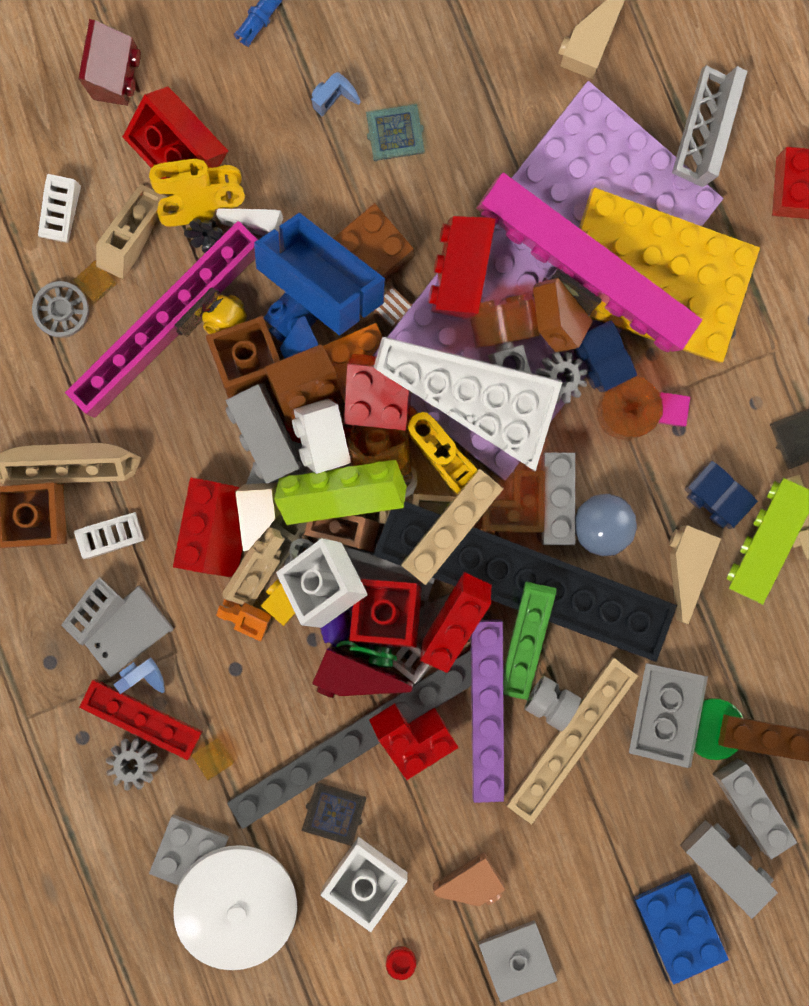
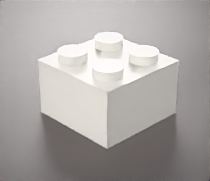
(321, 583)
(364, 884)

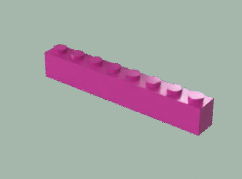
(589, 263)
(157, 325)

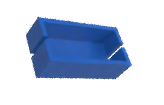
(319, 273)

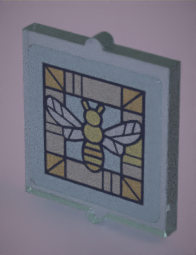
(395, 132)

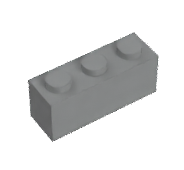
(263, 433)
(559, 498)
(754, 808)
(730, 867)

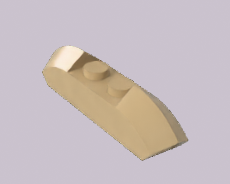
(67, 464)

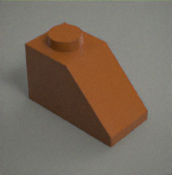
(559, 316)

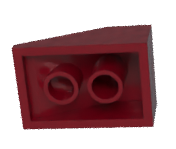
(352, 676)

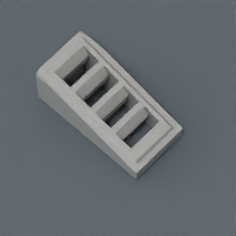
(105, 611)

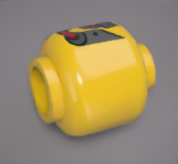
(223, 314)

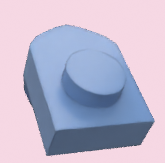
(327, 93)
(133, 674)

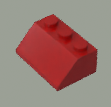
(170, 132)
(461, 266)
(209, 530)

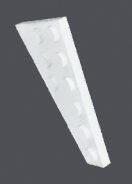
(489, 399)

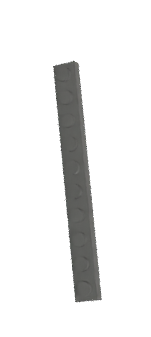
(346, 744)

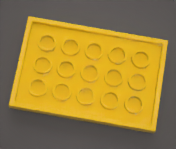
(684, 259)

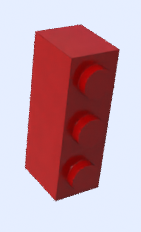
(456, 622)

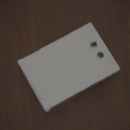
(128, 632)

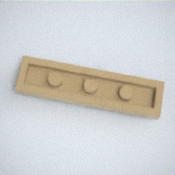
(451, 526)

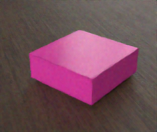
(674, 409)

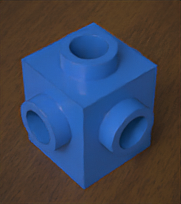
(284, 315)

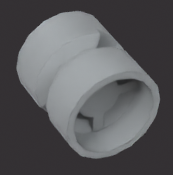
(552, 703)

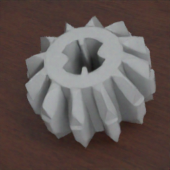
(570, 368)
(121, 760)

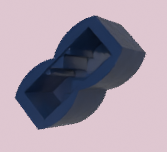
(605, 357)
(720, 496)

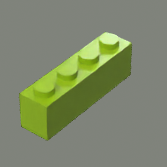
(341, 492)
(772, 541)

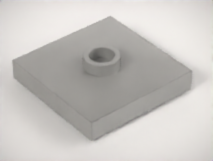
(517, 961)

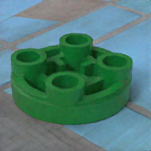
(710, 728)

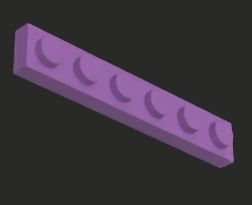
(487, 712)

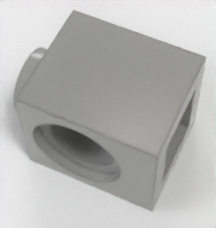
(517, 353)

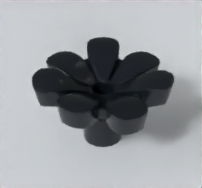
(203, 233)

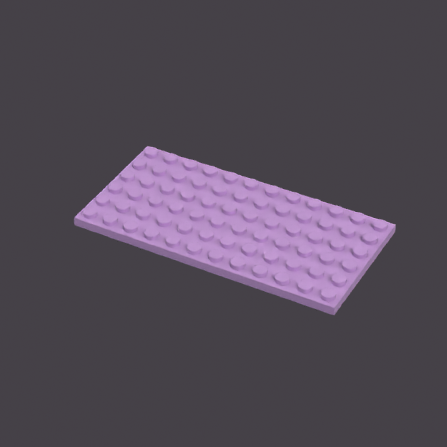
(583, 150)

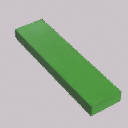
(527, 639)

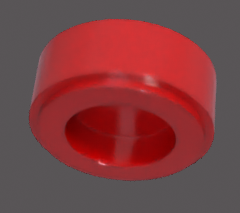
(400, 963)

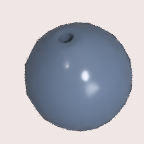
(605, 525)

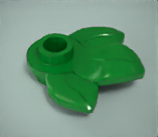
(378, 657)

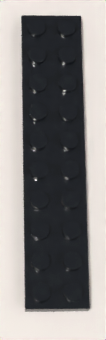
(582, 599)

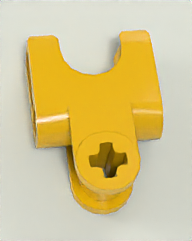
(195, 190)
(450, 467)

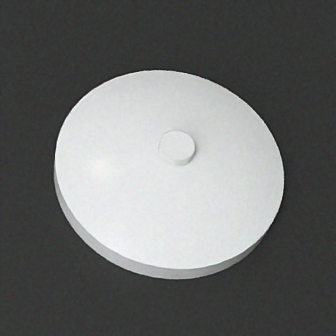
(235, 907)

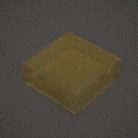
(95, 282)

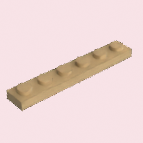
(572, 741)

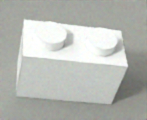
(321, 436)

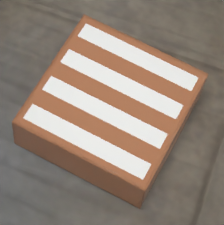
(393, 308)

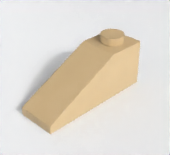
(589, 39)
(128, 232)
(690, 564)

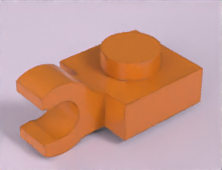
(247, 618)

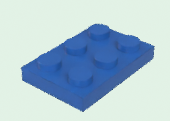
(681, 928)

